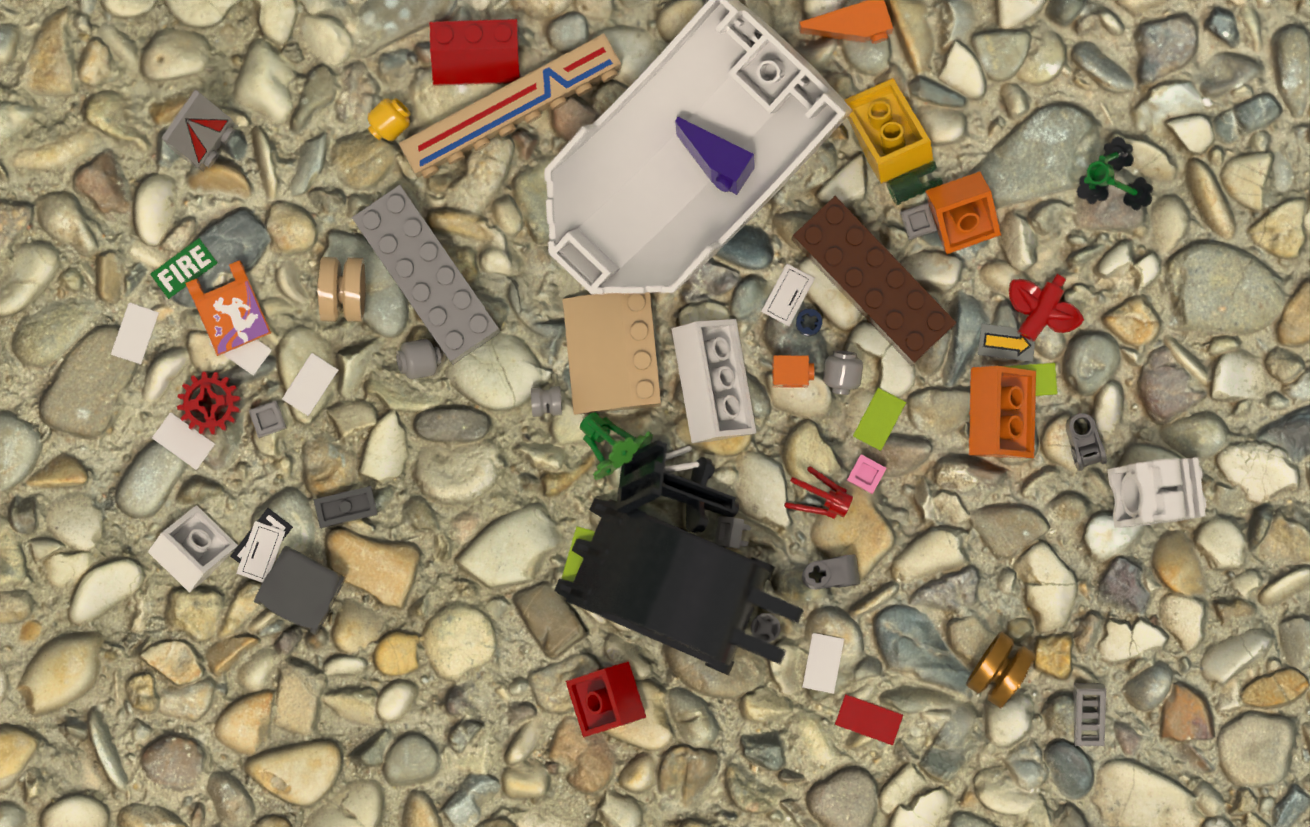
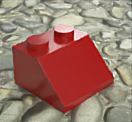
(606, 699)

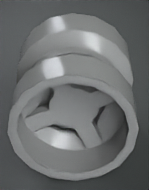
(546, 401)

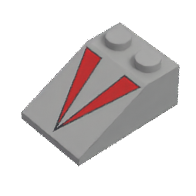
(199, 131)

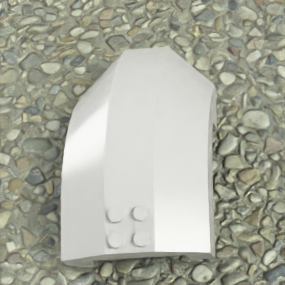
(628, 195)

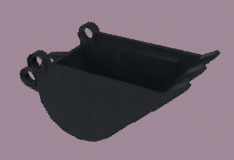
(673, 587)

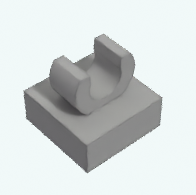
(730, 532)

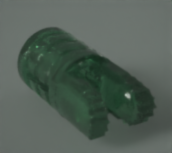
(909, 185)

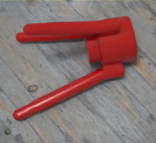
(836, 501)

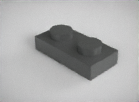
(345, 507)

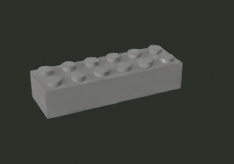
(426, 274)

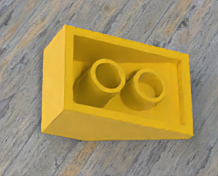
(888, 131)

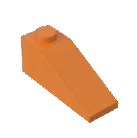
(857, 23)

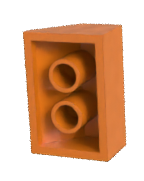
(1002, 412)

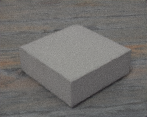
(918, 221)
(267, 419)

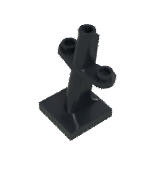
(646, 480)

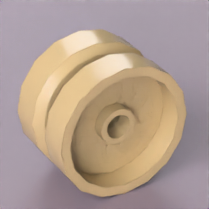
(339, 289)

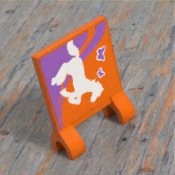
(230, 312)

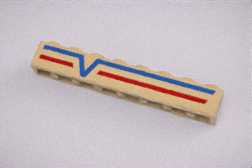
(510, 106)

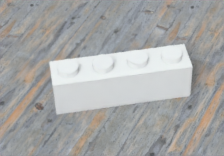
(713, 380)

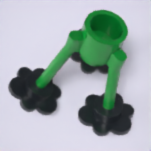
(1102, 174)

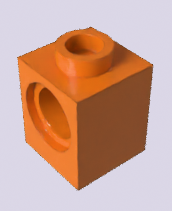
(792, 371)

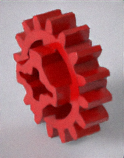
(196, 405)

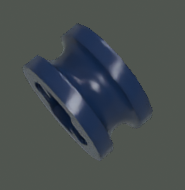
(810, 313)

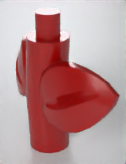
(1043, 307)

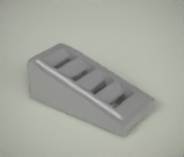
(1089, 689)

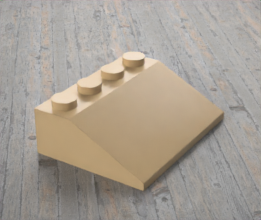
(611, 352)

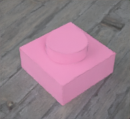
(866, 474)

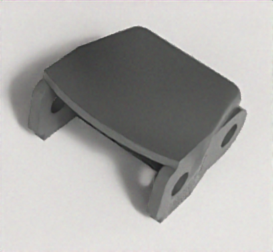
(300, 589)

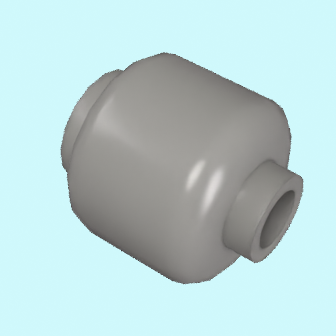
(418, 359)
(843, 372)

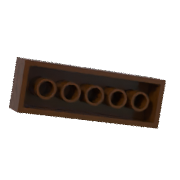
(873, 280)

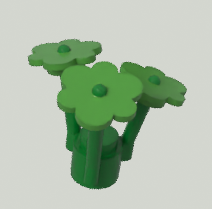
(598, 430)

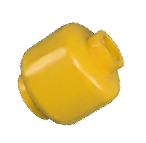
(388, 119)

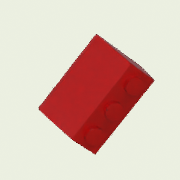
(474, 52)

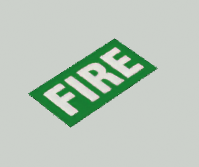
(183, 267)

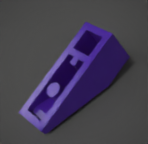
(721, 160)

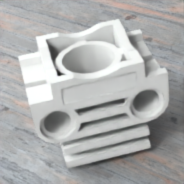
(1157, 492)

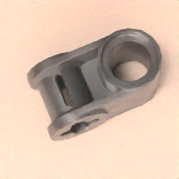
(1085, 443)
(836, 571)

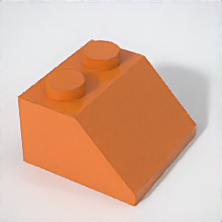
(963, 212)

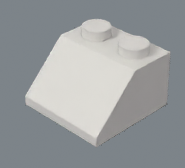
(192, 548)

